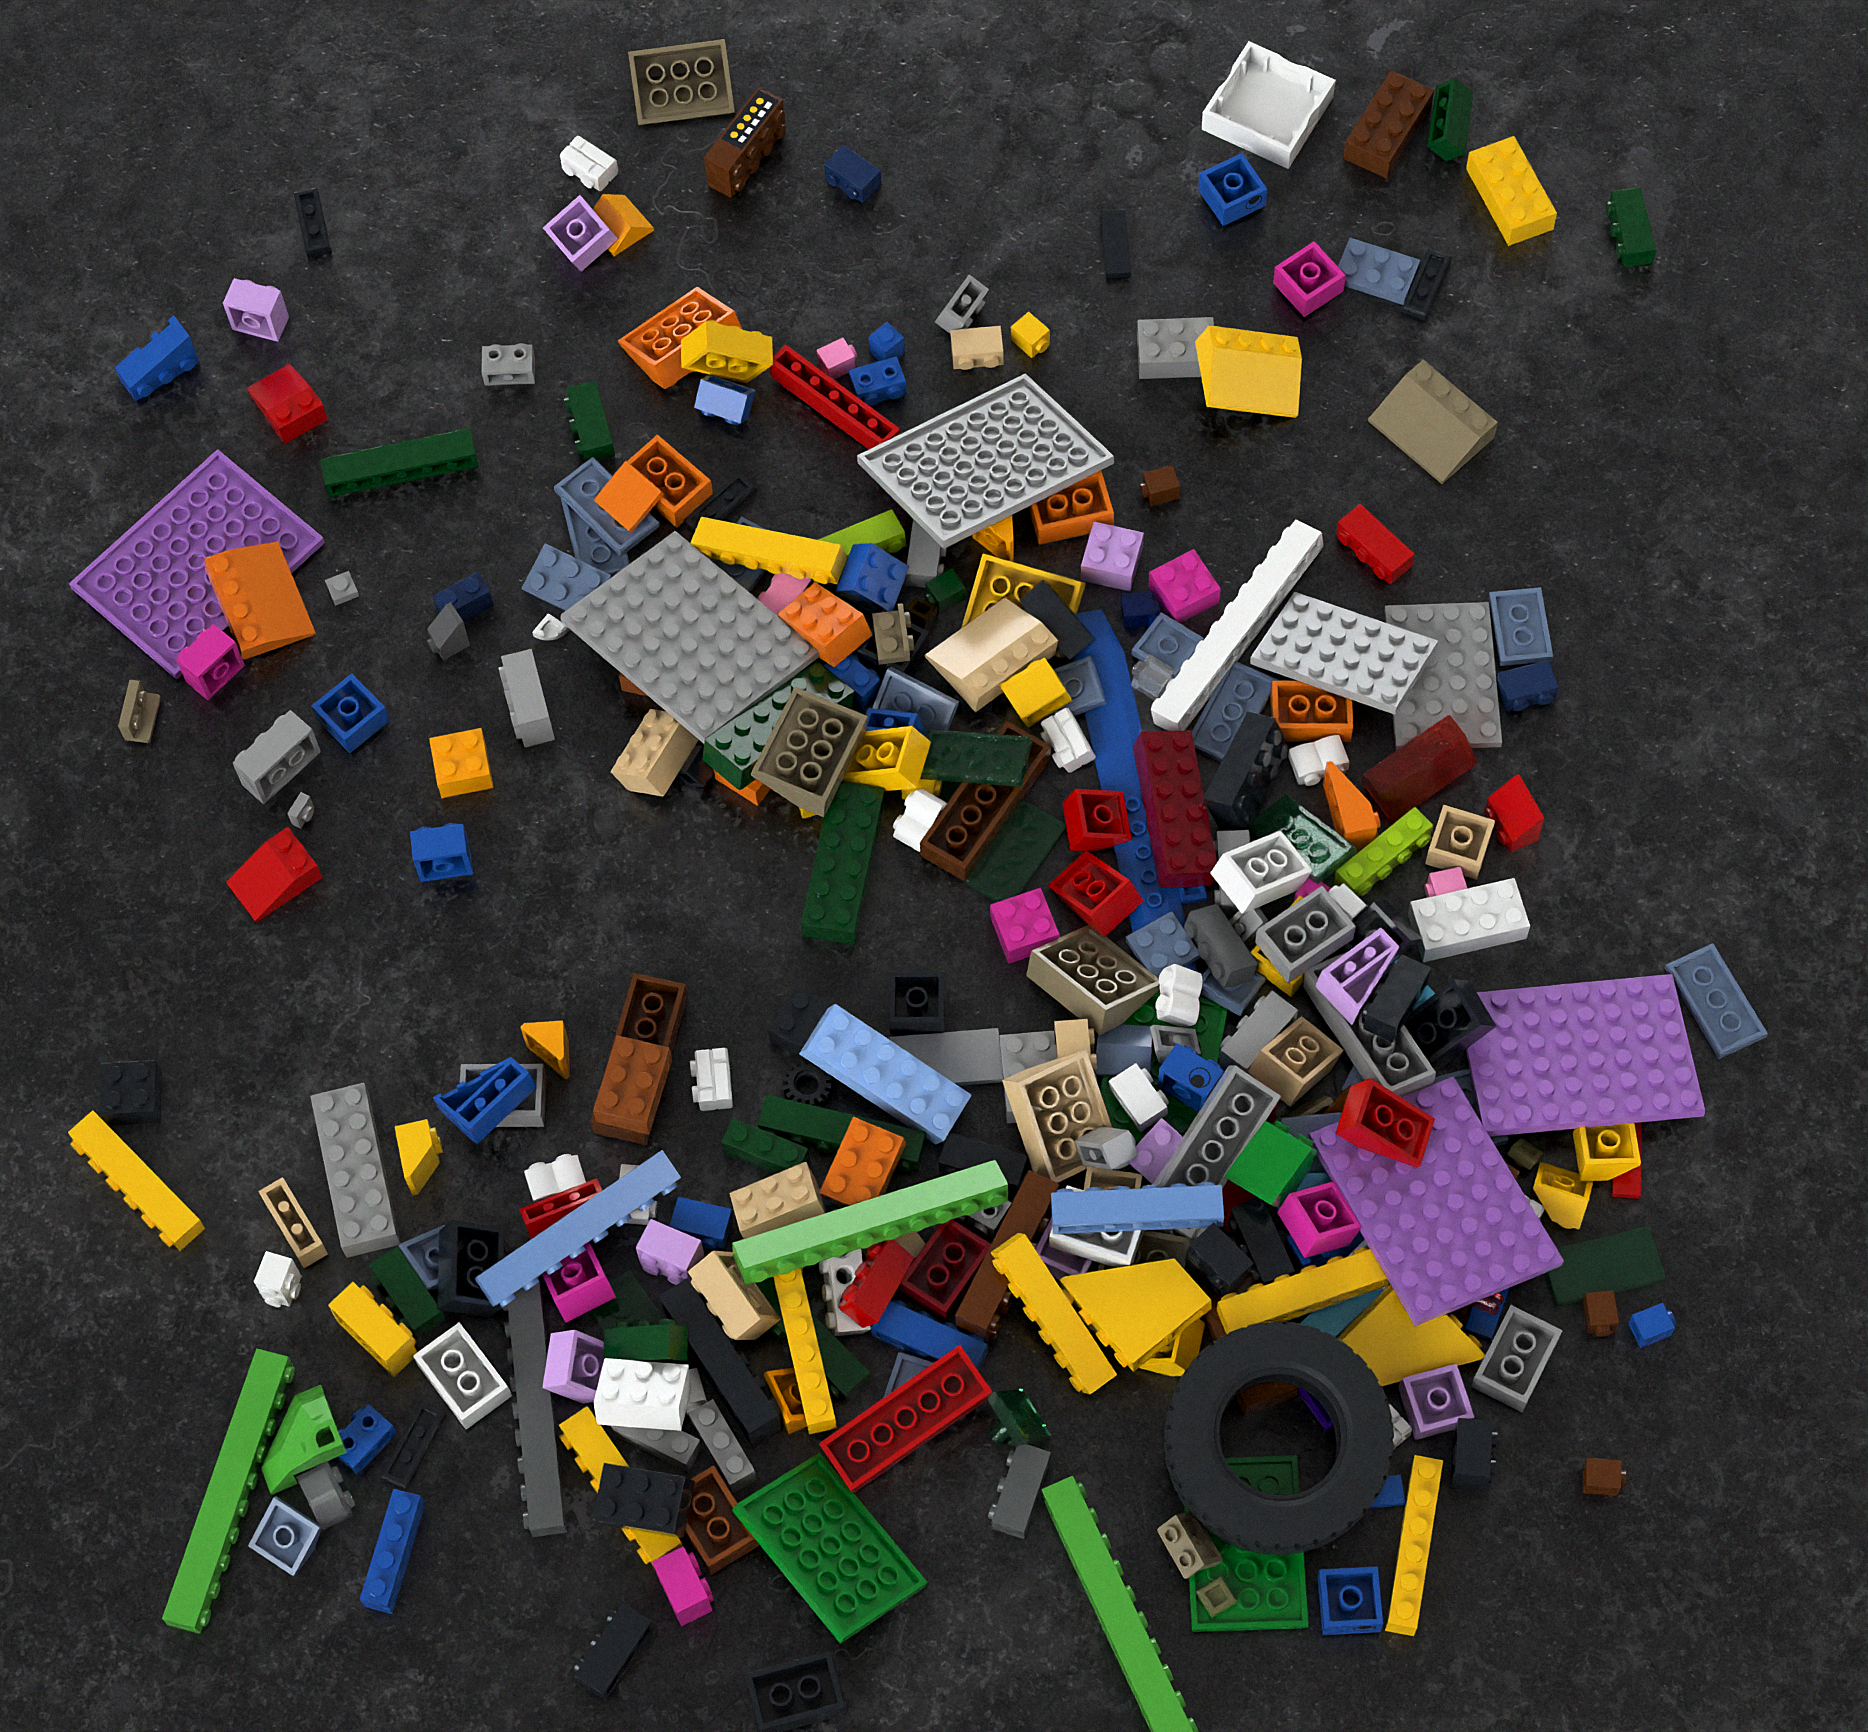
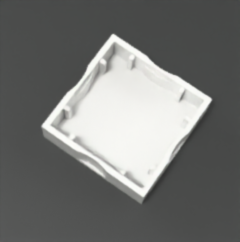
(1268, 105)

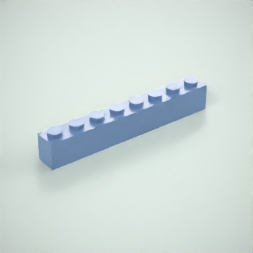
(577, 1228)

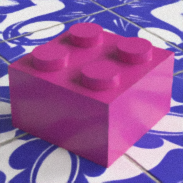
(1309, 279)
(1184, 587)
(210, 661)
(1023, 924)
(1319, 1219)
(579, 1284)
(680, 1580)

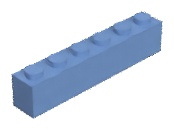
(1137, 1208)

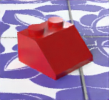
(1515, 814)
(1096, 819)

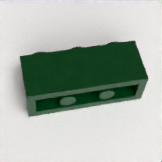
(1450, 119)
(1631, 227)
(589, 421)
(762, 1148)
(405, 1292)
(647, 1341)

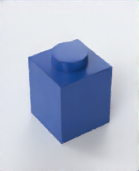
(886, 343)
(1652, 1325)

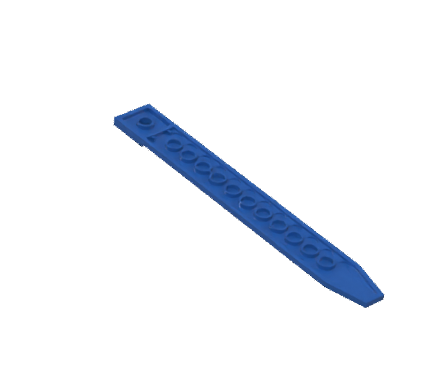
(1112, 737)

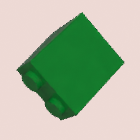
(1273, 1163)

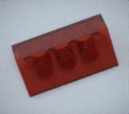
(1420, 768)

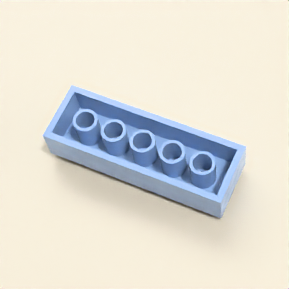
(885, 1074)

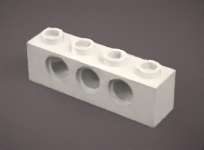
(832, 1291)

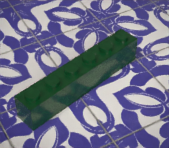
(399, 462)
(827, 1128)
(842, 1370)

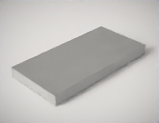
(960, 1055)

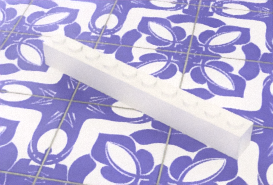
(1237, 627)

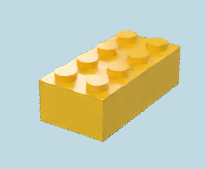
(1511, 190)

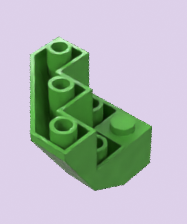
(303, 1440)

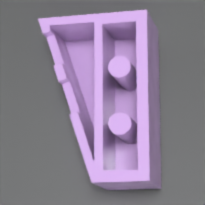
(1357, 973)

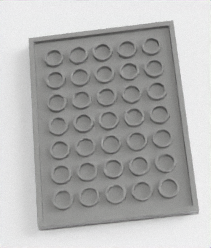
(984, 460)
(689, 636)

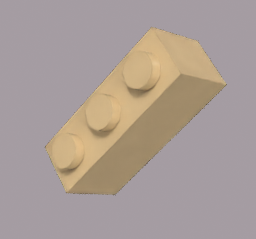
(293, 1222)

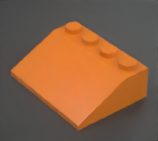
(658, 340)
(258, 598)

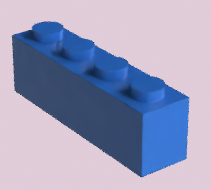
(924, 1336)
(392, 1551)

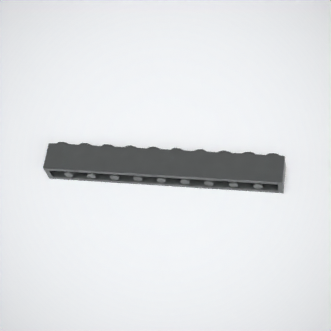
(535, 1413)

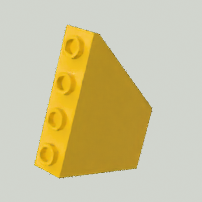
(1137, 1306)
(1398, 1349)

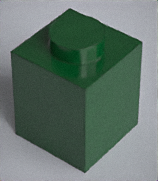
(945, 591)

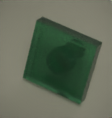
(1017, 1418)

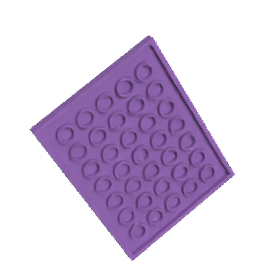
(155, 573)
(1584, 1057)
(1448, 1226)

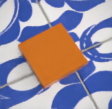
(628, 496)

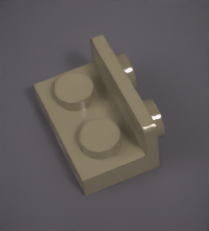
(891, 636)
(138, 713)
(1189, 1544)

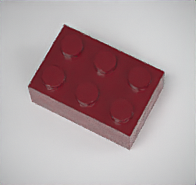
(944, 1269)

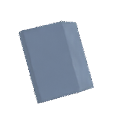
(1122, 1049)
(423, 1256)
(285, 1536)

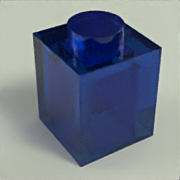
(1138, 609)

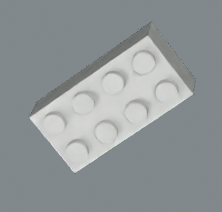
(1469, 920)

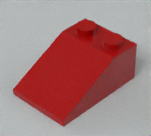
(288, 403)
(274, 875)
(1096, 893)
(1385, 1123)

